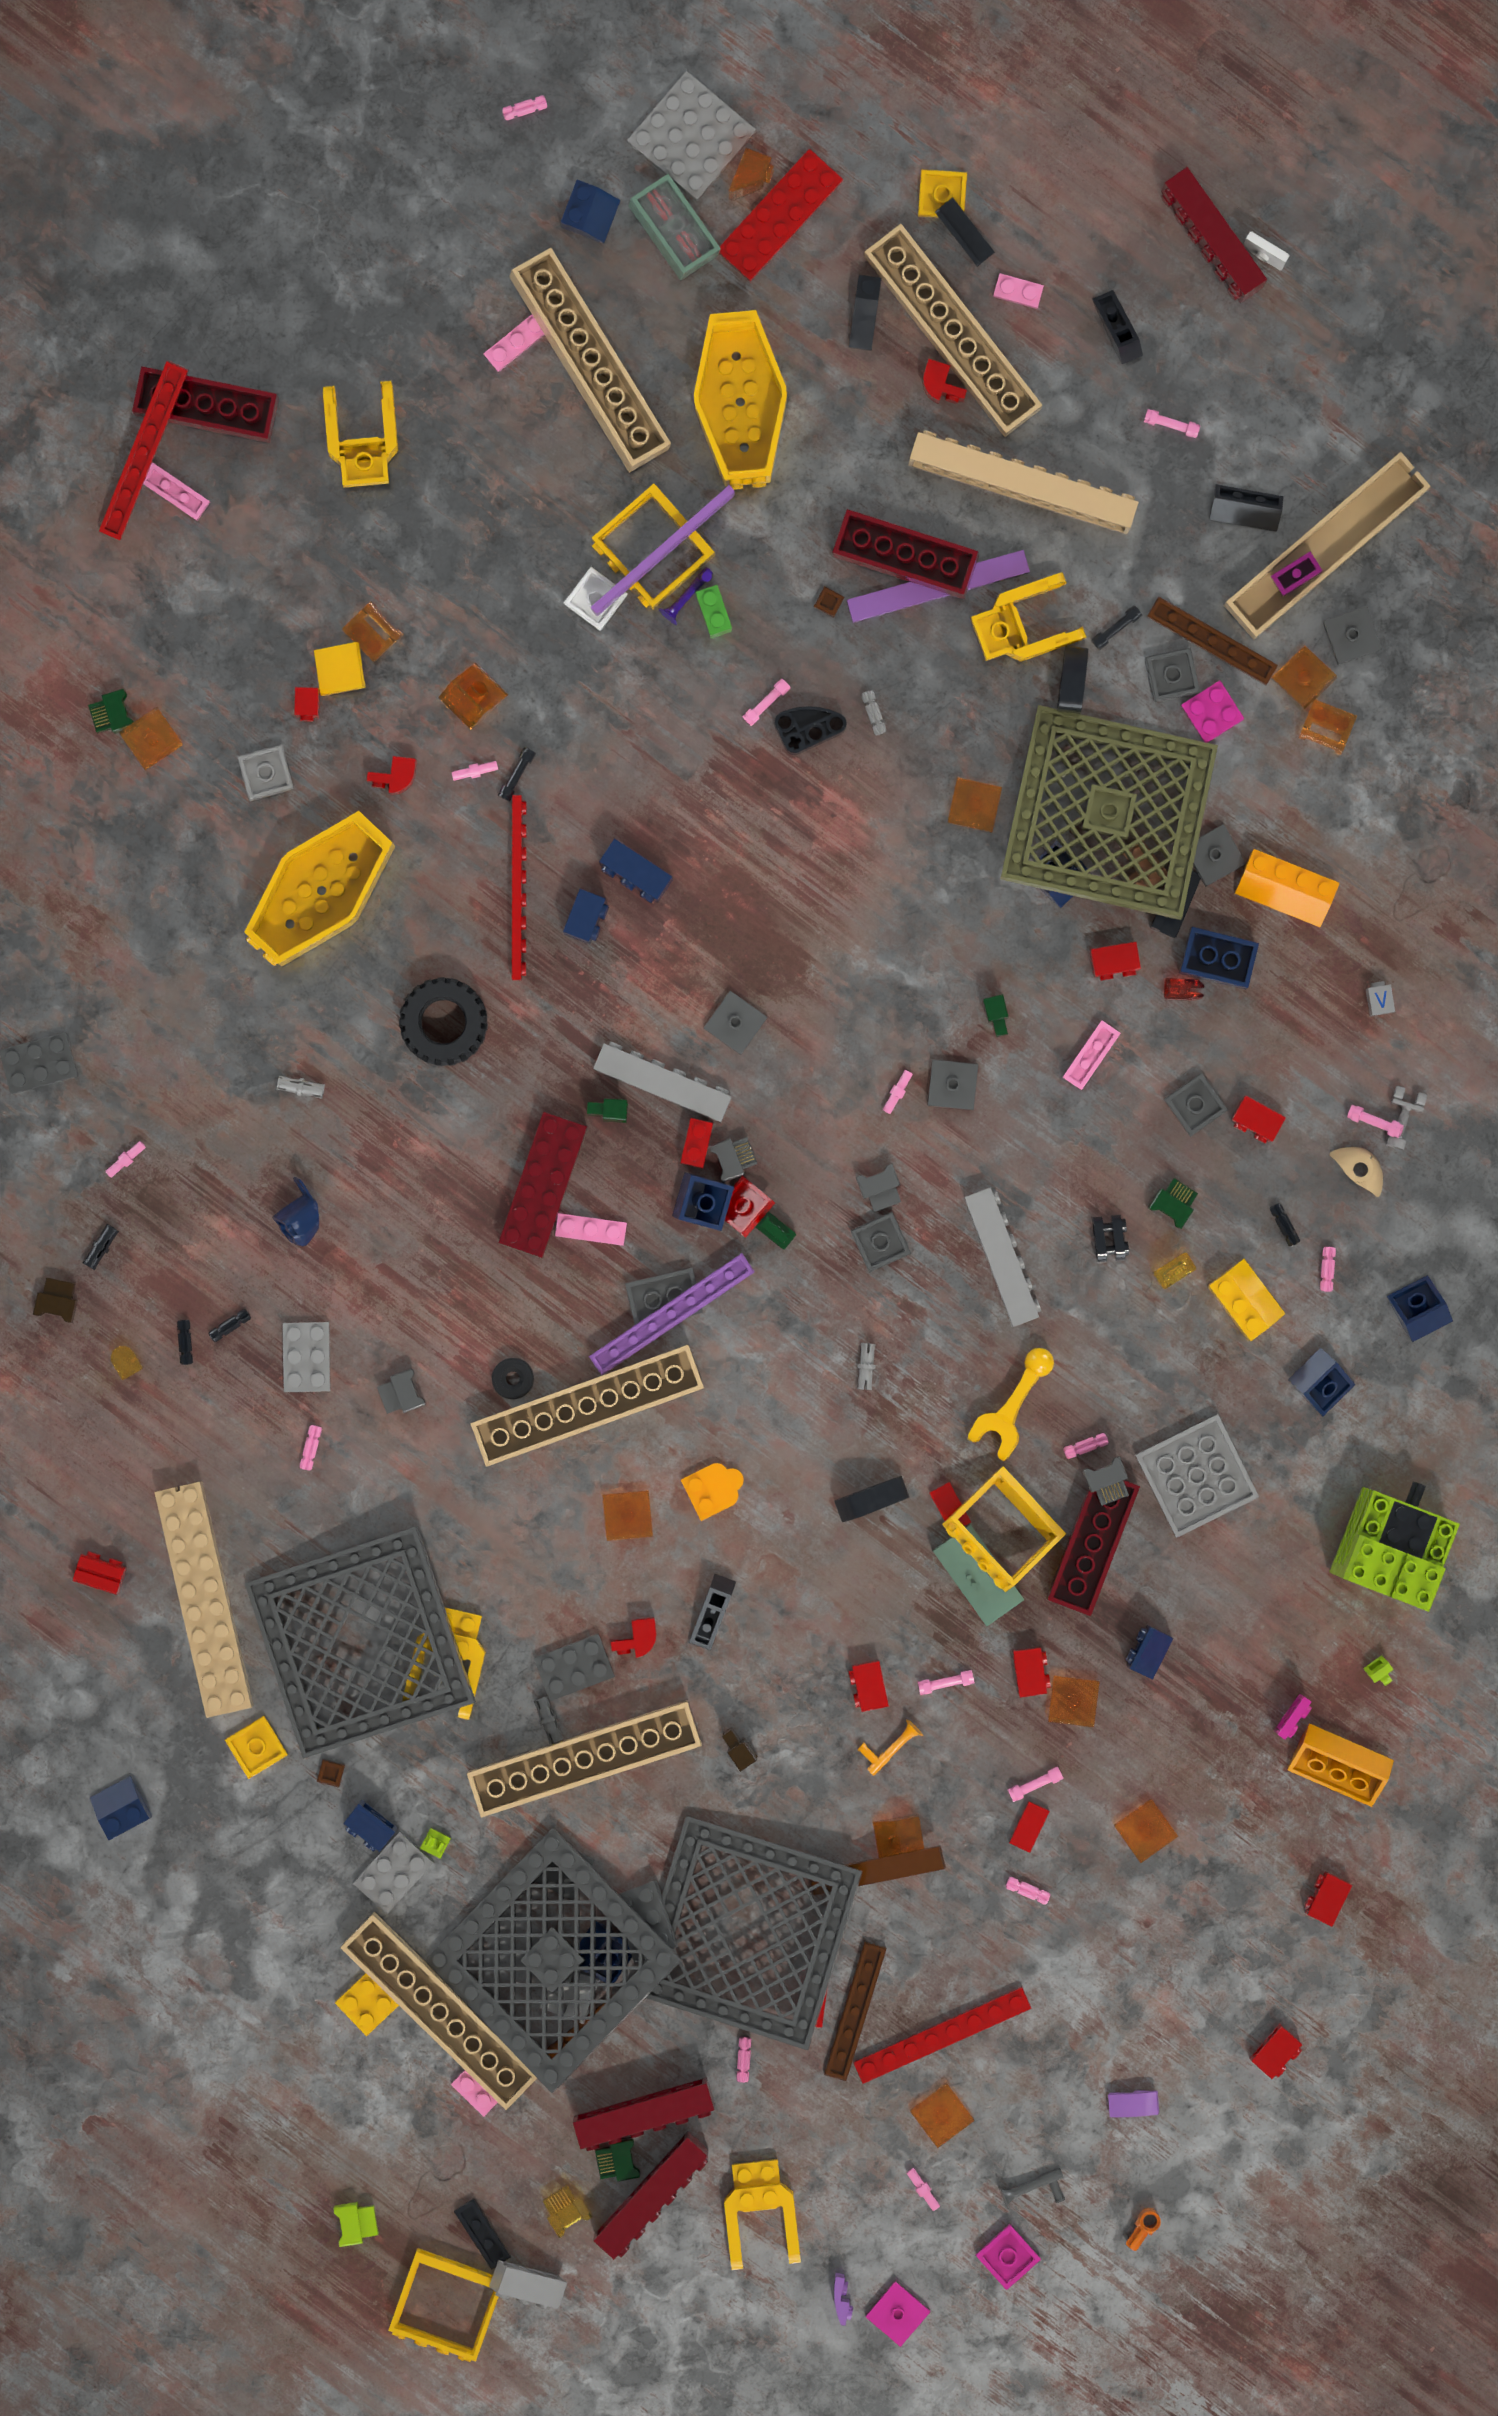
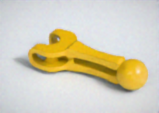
(1038, 1364)

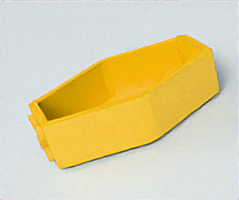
(755, 380)
(295, 884)

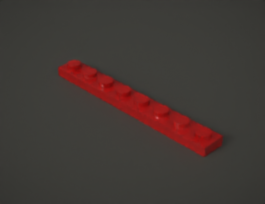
(143, 450)
(518, 878)
(942, 2035)

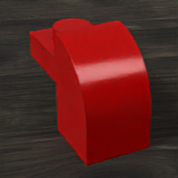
(935, 383)
(401, 776)
(643, 1638)

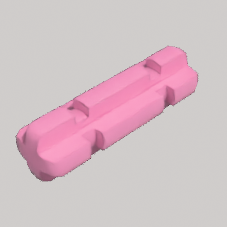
(525, 107)
(1327, 1269)
(1085, 1446)
(310, 1447)
(1028, 1890)
(743, 2059)

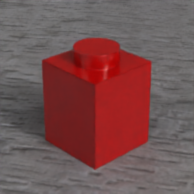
(307, 703)

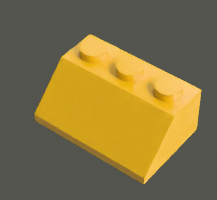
(1246, 1300)

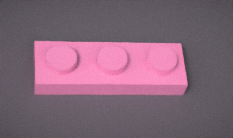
(514, 343)
(176, 492)
(1091, 1055)
(591, 1229)

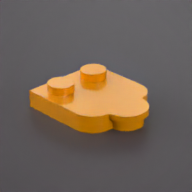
(713, 1489)

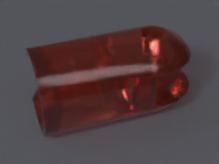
(1179, 989)

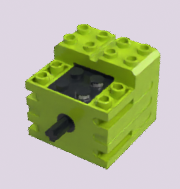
(1395, 1547)

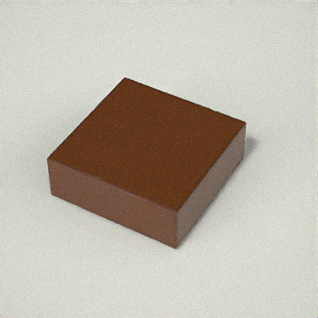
(829, 602)
(331, 1773)

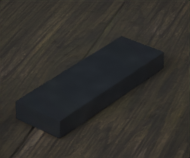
(482, 2233)

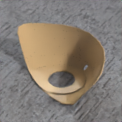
(1350, 1156)

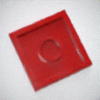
(747, 1206)

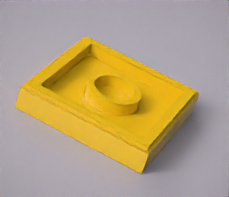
(938, 188)
(339, 669)
(256, 1747)

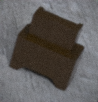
(56, 1299)
(739, 1750)

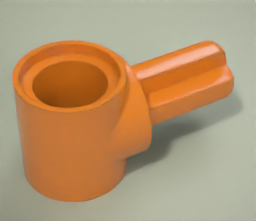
(1142, 2230)

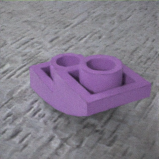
(1133, 2104)
(842, 2306)

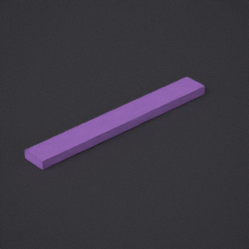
(663, 550)
(912, 594)
(671, 1314)

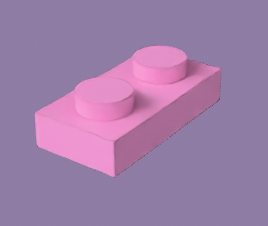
(1018, 291)
(474, 2093)

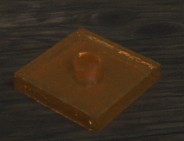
(1304, 677)
(151, 738)
(974, 805)
(627, 1515)
(1073, 1701)
(1145, 1830)
(942, 2115)

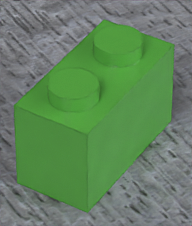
(713, 611)

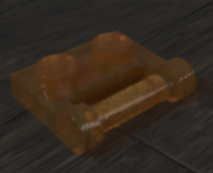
(369, 640)
(1331, 720)

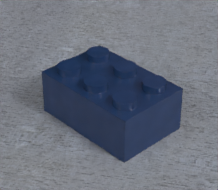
(635, 871)
(1218, 958)

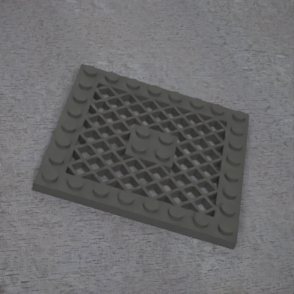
(553, 1960)

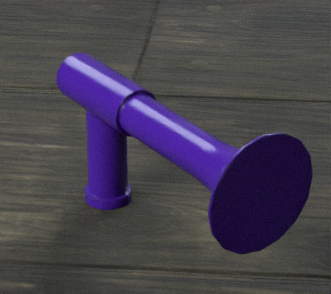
(671, 612)

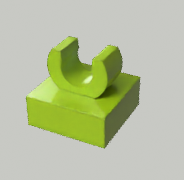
(1379, 1670)
(435, 1843)

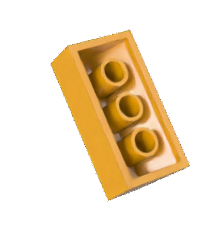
(1286, 888)
(1341, 1765)

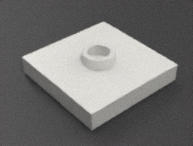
(1265, 251)
(587, 593)

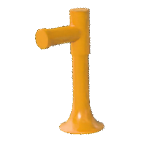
(879, 1762)

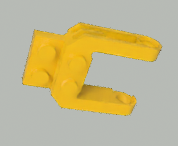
(363, 459)
(1003, 632)
(465, 1630)
(756, 2189)

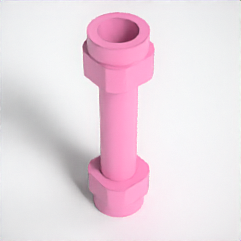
(1190, 429)
(780, 688)
(1394, 1128)
(927, 1686)
(1054, 1776)

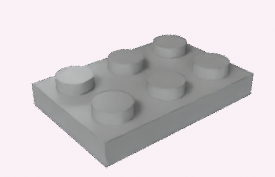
(306, 1357)
(393, 1872)

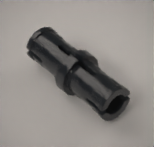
(100, 1246)

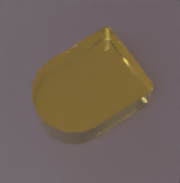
(125, 1362)

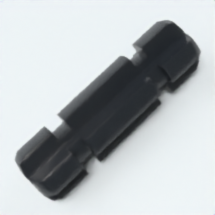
(1284, 1224)
(229, 1325)
(184, 1341)

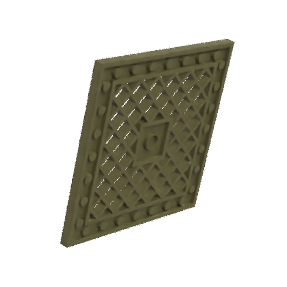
(1109, 812)

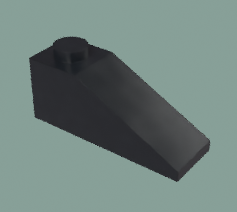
(865, 312)
(1118, 327)
(712, 1612)

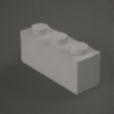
(527, 2285)

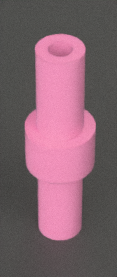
(474, 770)
(897, 1091)
(125, 1159)
(923, 2189)

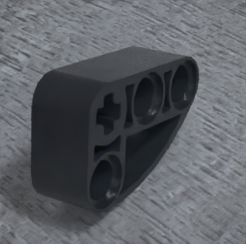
(1072, 680)
(803, 720)
(871, 1499)

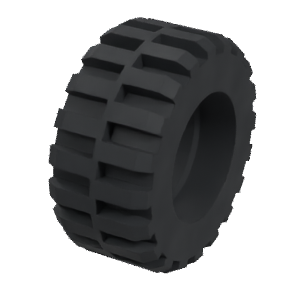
(414, 1008)

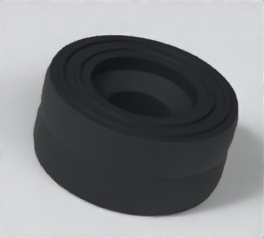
(512, 1391)

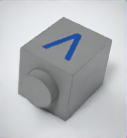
(1380, 999)

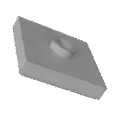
(265, 772)

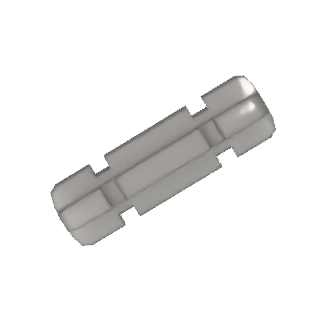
(873, 712)

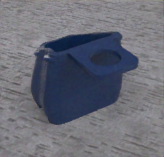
(300, 1218)

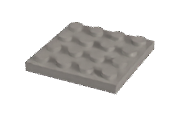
(691, 136)
(1197, 1475)

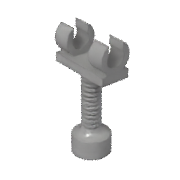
(1399, 1143)

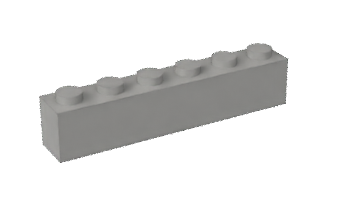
(661, 1082)
(1001, 1256)

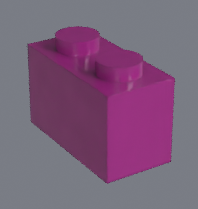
(1296, 574)

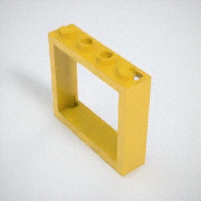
(616, 565)
(1031, 1511)
(424, 2338)

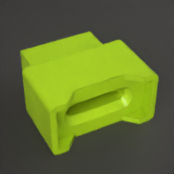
(356, 2223)

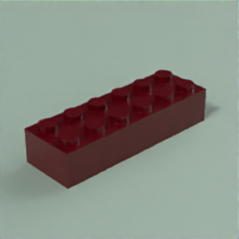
(1213, 235)
(214, 406)
(905, 554)
(543, 1184)
(1090, 1551)
(644, 2113)
(650, 2195)

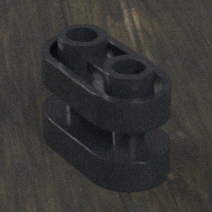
(1117, 1227)

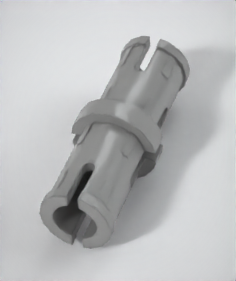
(300, 1087)
(866, 1366)

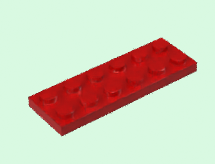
(780, 215)

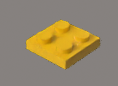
(366, 2004)

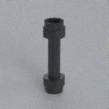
(1101, 639)
(526, 756)

